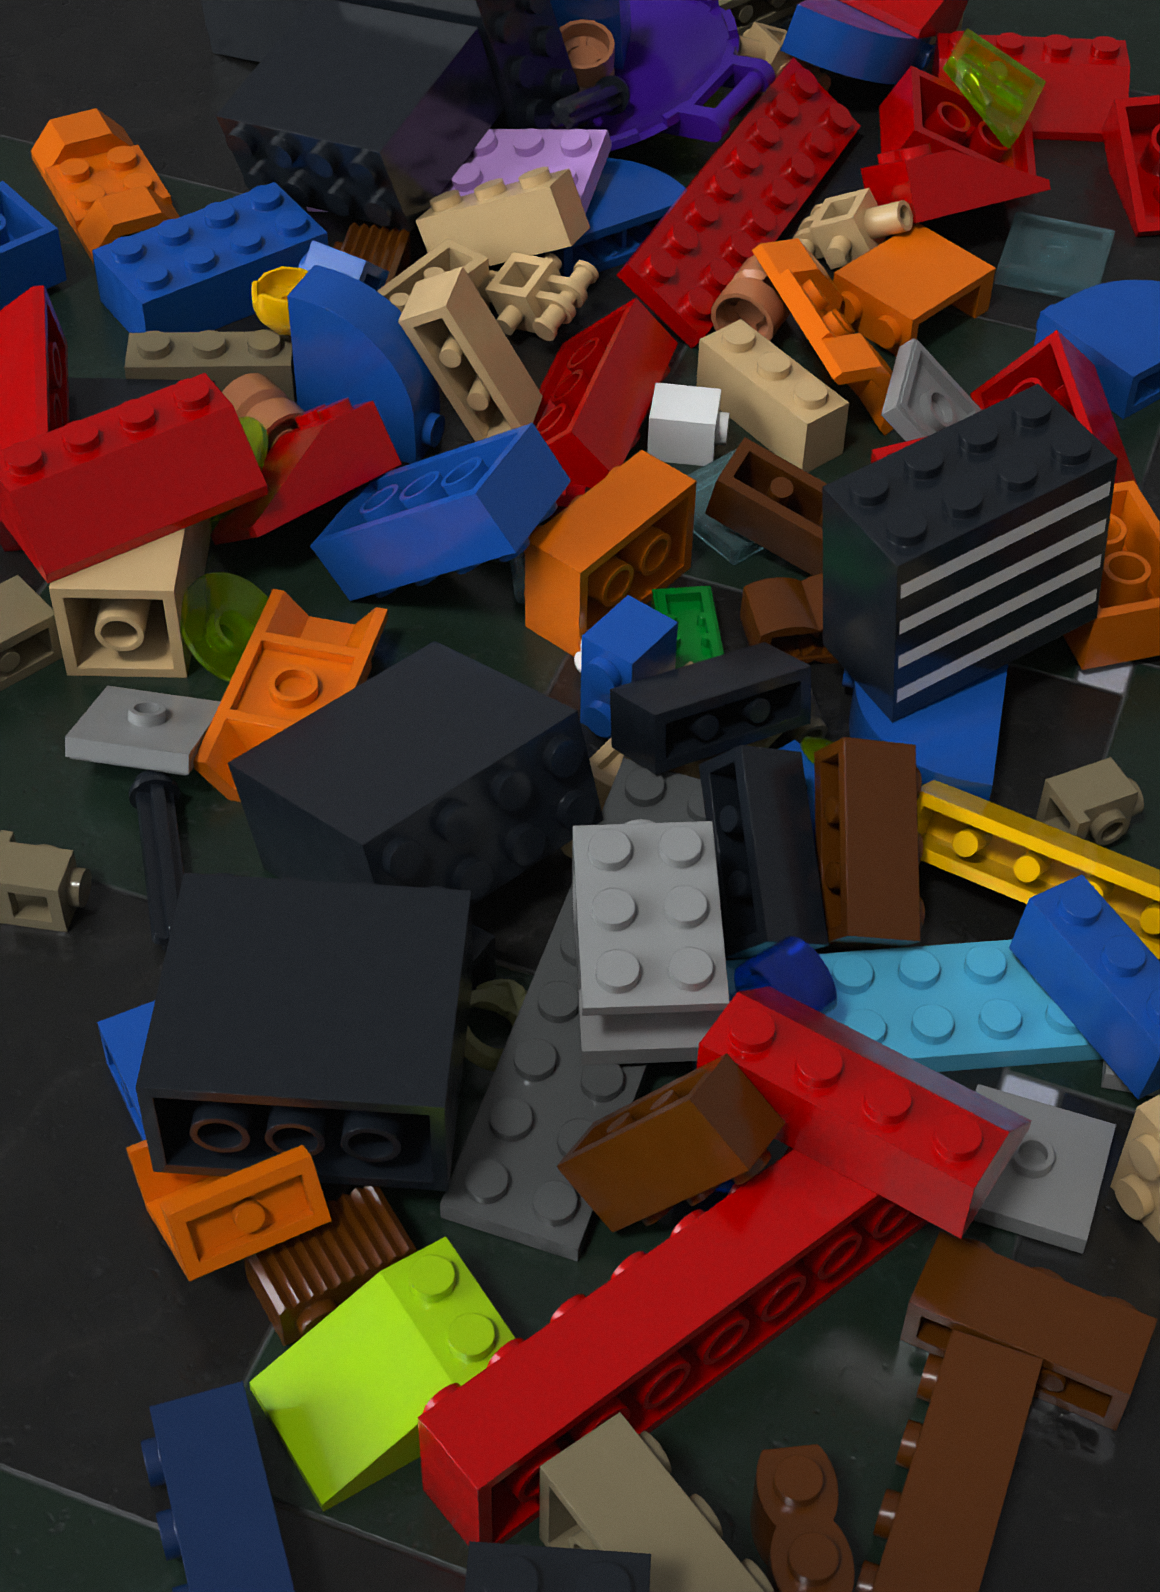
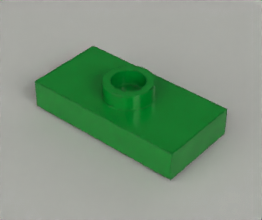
(697, 622)

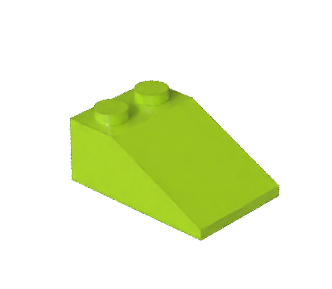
(364, 1373)

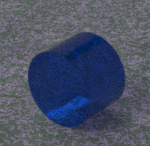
(793, 970)

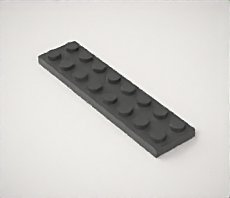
(540, 1090)

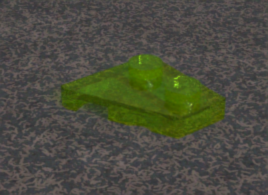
(994, 85)

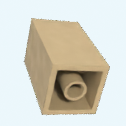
(127, 609)

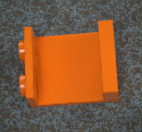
(909, 282)
(232, 1216)

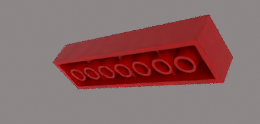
(651, 1336)

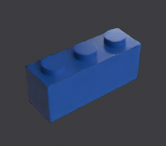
(1096, 977)

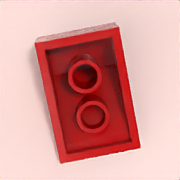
(936, 112)
(1133, 159)
(945, 181)
(313, 464)

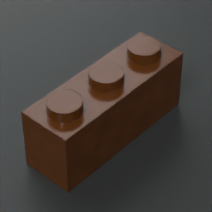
(771, 505)
(869, 843)
(673, 1145)
(1085, 1340)

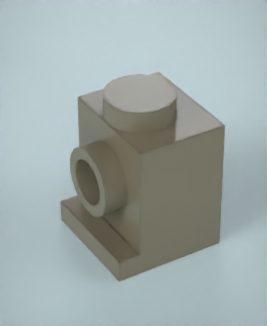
(1091, 802)
(40, 884)

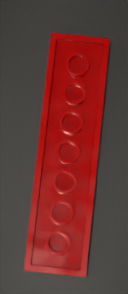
(739, 200)

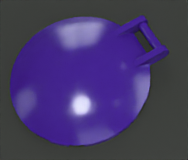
(672, 68)

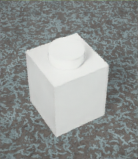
(686, 424)

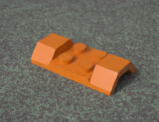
(100, 178)
(816, 307)
(282, 677)

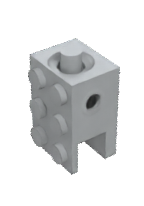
(646, 940)

